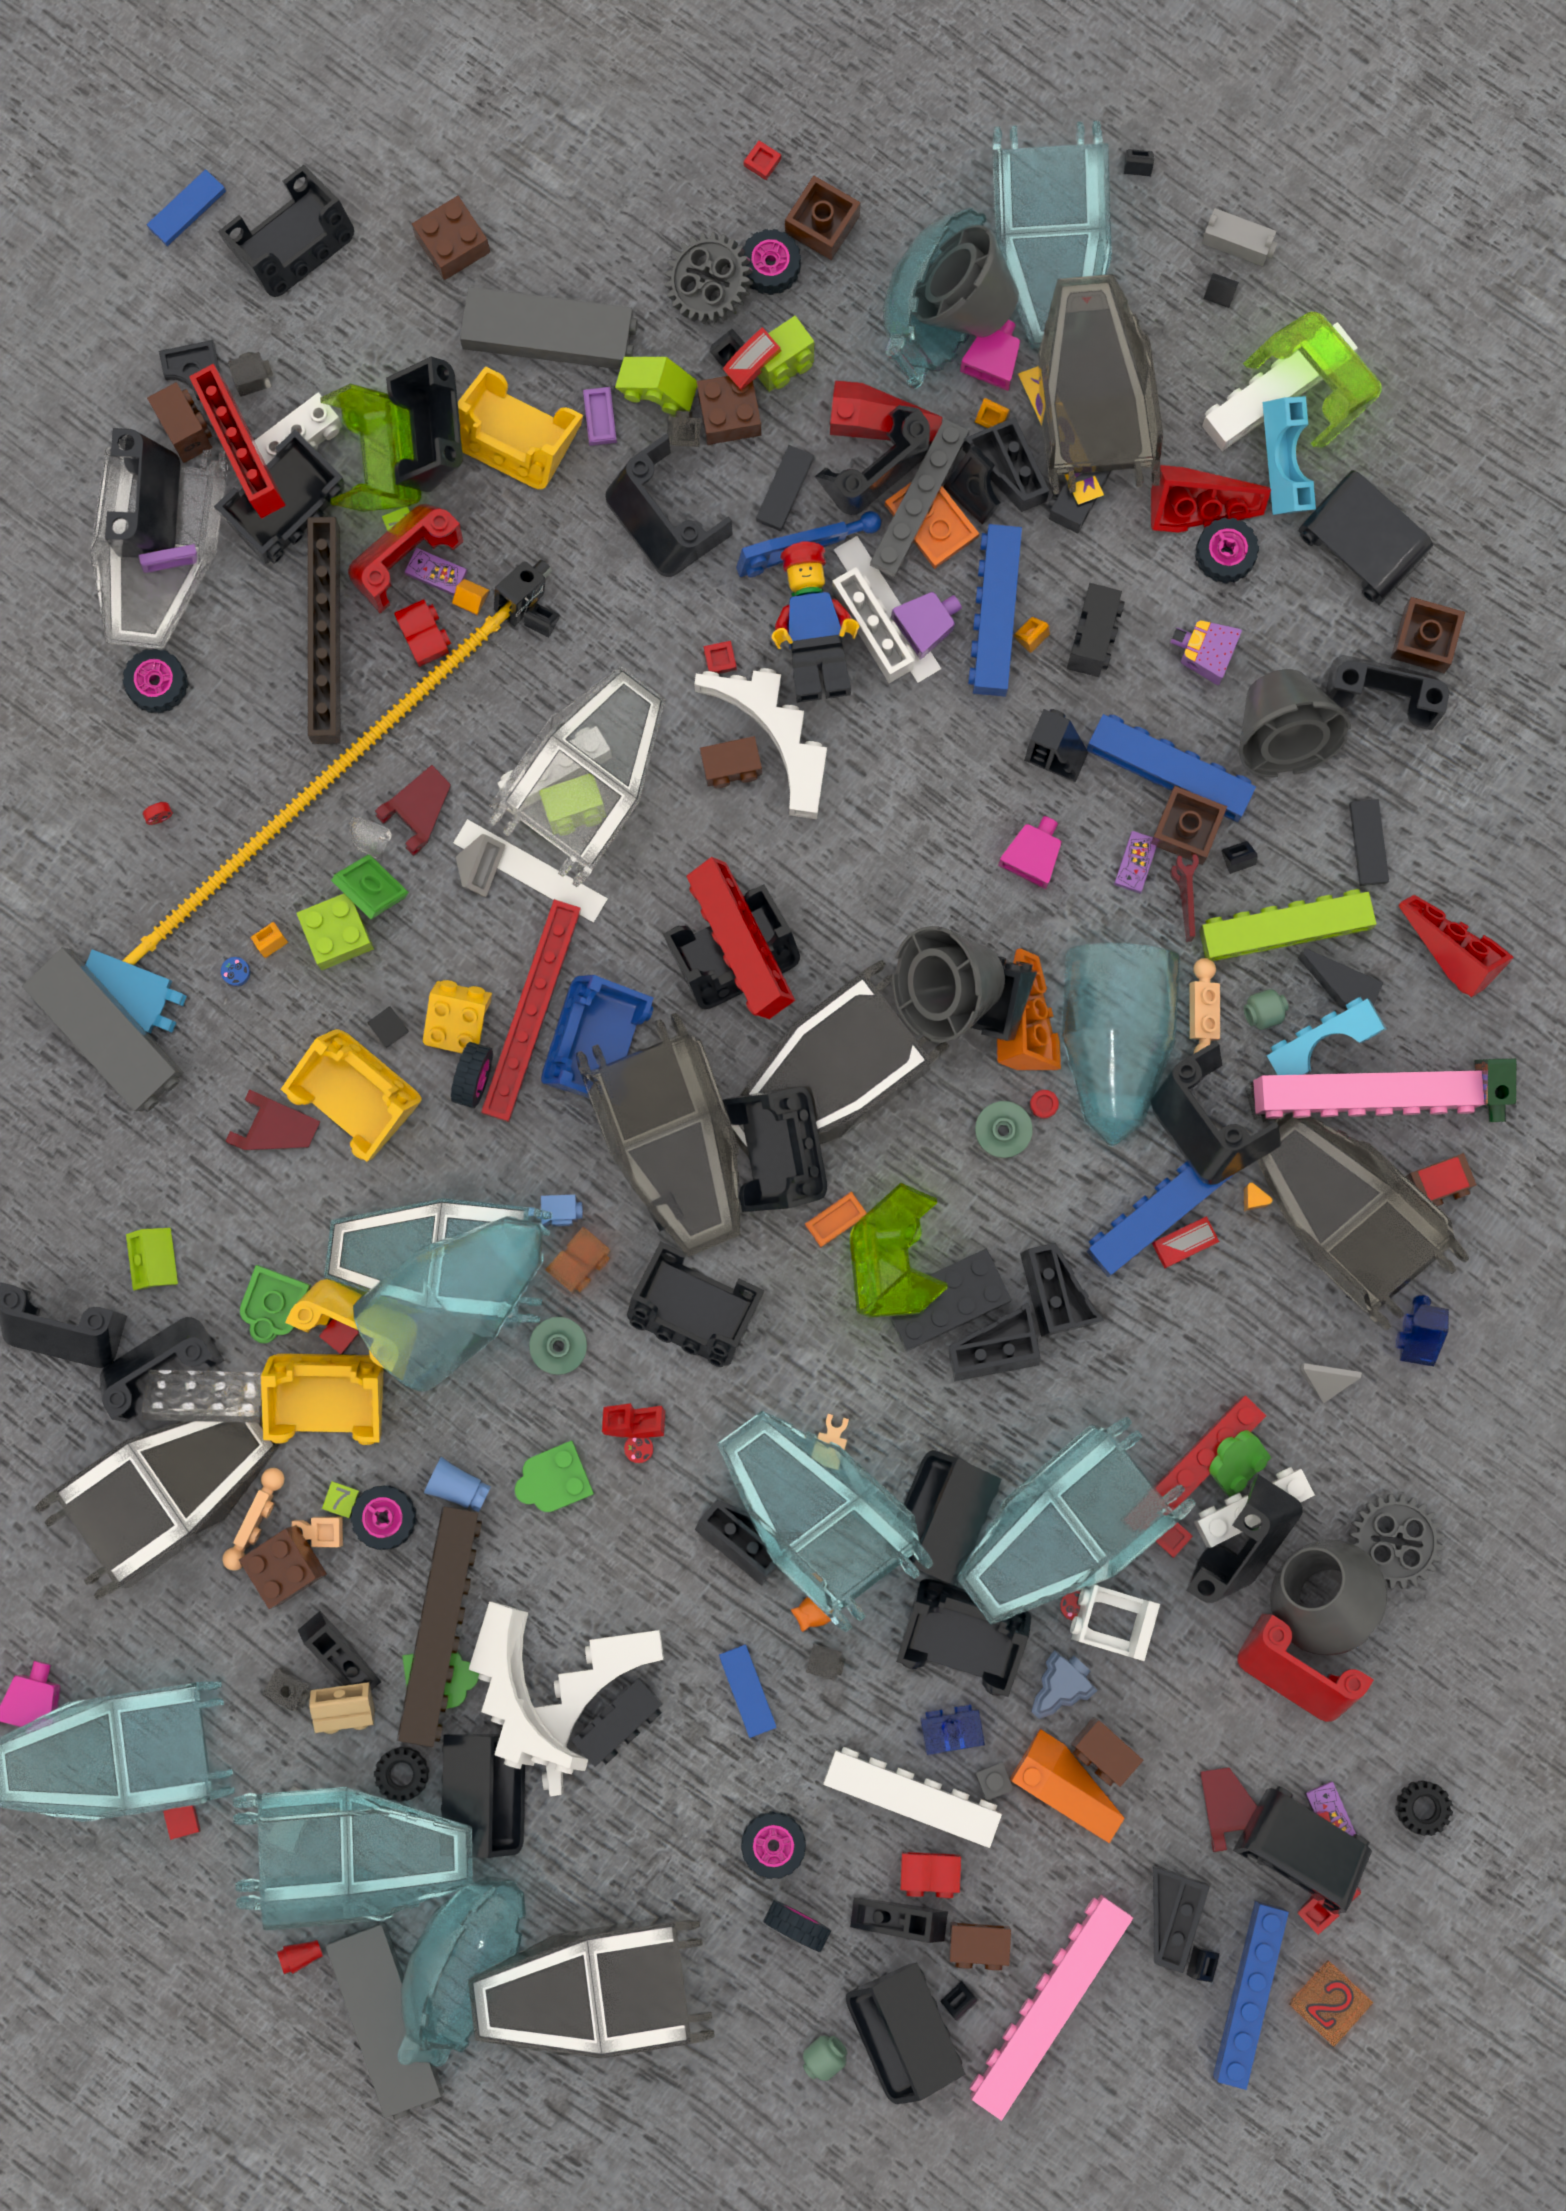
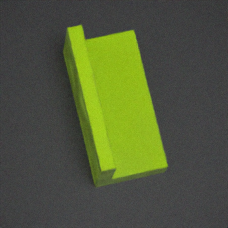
(151, 1258)

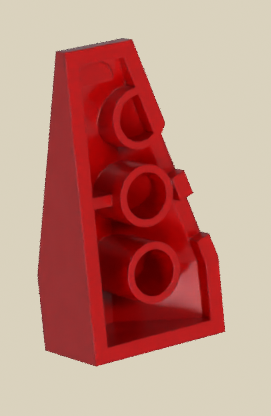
(865, 411)
(1198, 498)
(1463, 956)

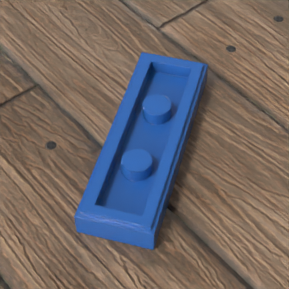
(186, 207)
(747, 1691)

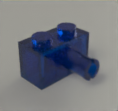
(1423, 1332)
(952, 1730)

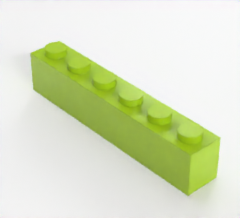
(1287, 926)

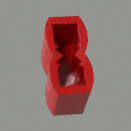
(422, 632)
(930, 1873)

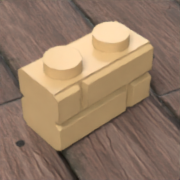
(342, 1708)

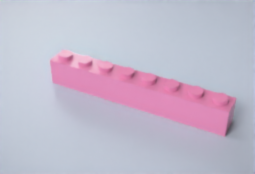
(1368, 1092)
(1050, 2007)

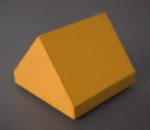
(991, 414)
(470, 596)
(1032, 634)
(269, 940)
(1255, 1197)

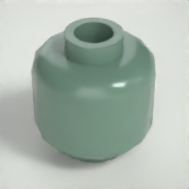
(1265, 1009)
(824, 2058)

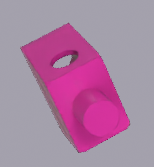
(993, 357)
(1033, 853)
(30, 1696)

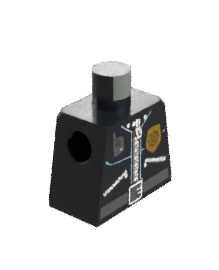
(522, 588)

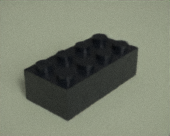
(971, 1293)

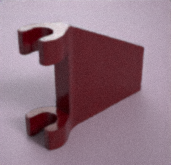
(418, 806)
(1185, 885)
(275, 1127)
(1226, 1805)

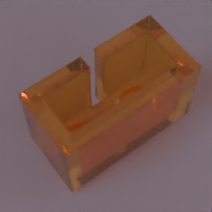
(579, 1261)

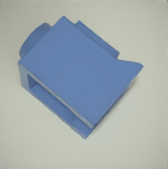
(563, 1208)

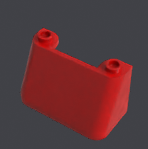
(424, 522)
(1266, 1660)

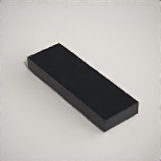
(785, 488)
(1369, 842)

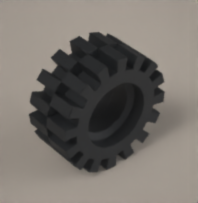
(383, 1774)
(1442, 1808)

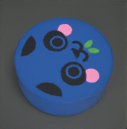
(235, 971)

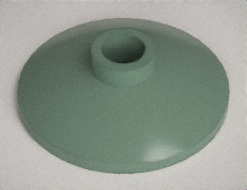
(1008, 1115)
(543, 1341)

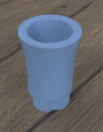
(456, 1486)

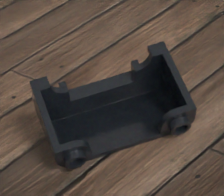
(857, 490)
(1367, 535)
(703, 961)
(780, 1148)
(183, 1339)
(90, 1343)
(954, 1632)
(1305, 1849)

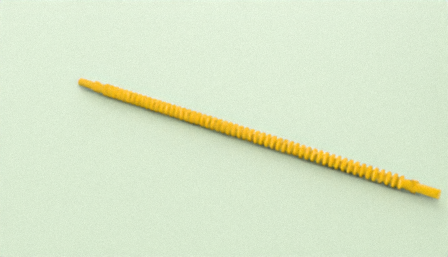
(149, 942)

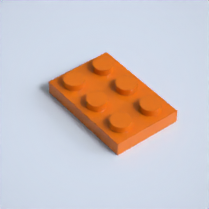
(943, 530)

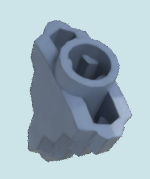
(1062, 1685)

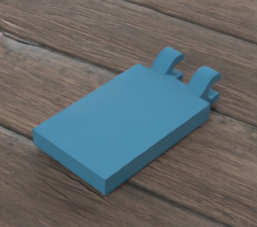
(136, 990)

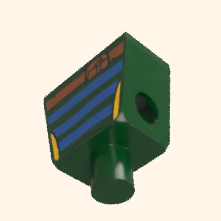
(1499, 1075)

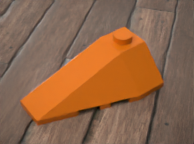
(1034, 1043)
(1060, 1781)

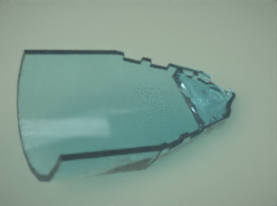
(1119, 1030)
(448, 1300)

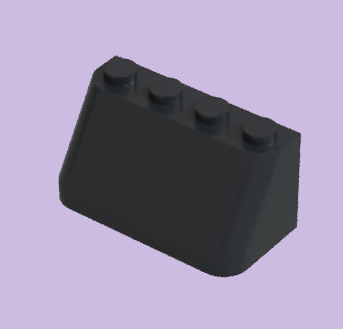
(949, 1511)
(483, 1794)
(904, 2035)

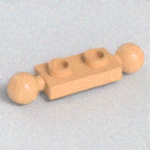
(1204, 1005)
(272, 1480)

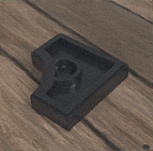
(187, 360)
(972, 485)

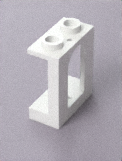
(1142, 1629)

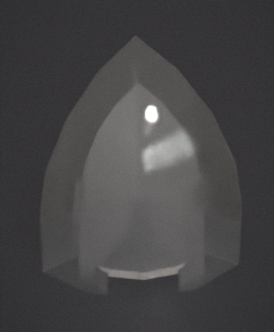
(369, 836)

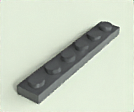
(919, 498)

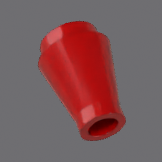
(298, 1956)

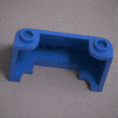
(593, 1015)

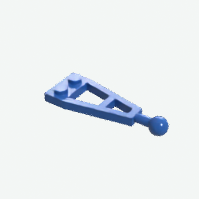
(767, 553)

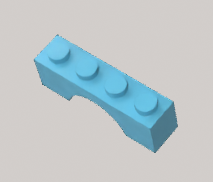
(1283, 424)
(1358, 1022)

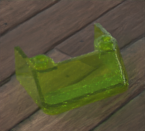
(1334, 360)
(384, 441)
(881, 1257)

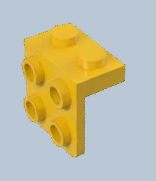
(455, 1016)

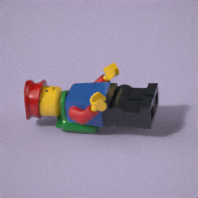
(813, 626)

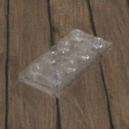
(202, 1396)

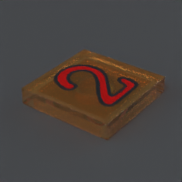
(1330, 2003)

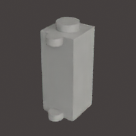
(1239, 237)

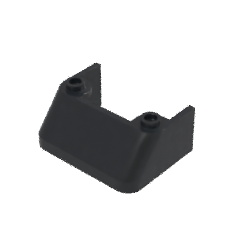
(664, 546)
(1209, 1152)

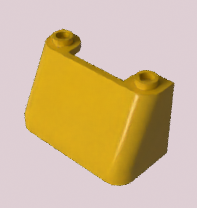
(512, 433)
(352, 1091)
(323, 1303)
(322, 1396)

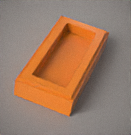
(835, 1219)

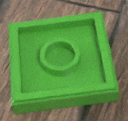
(369, 886)

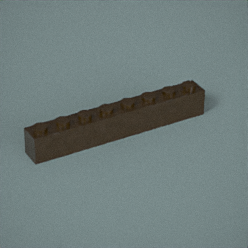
(324, 630)
(438, 1626)

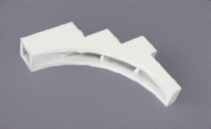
(784, 725)
(576, 1689)
(508, 1702)

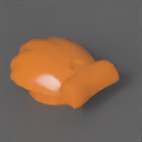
(809, 1615)

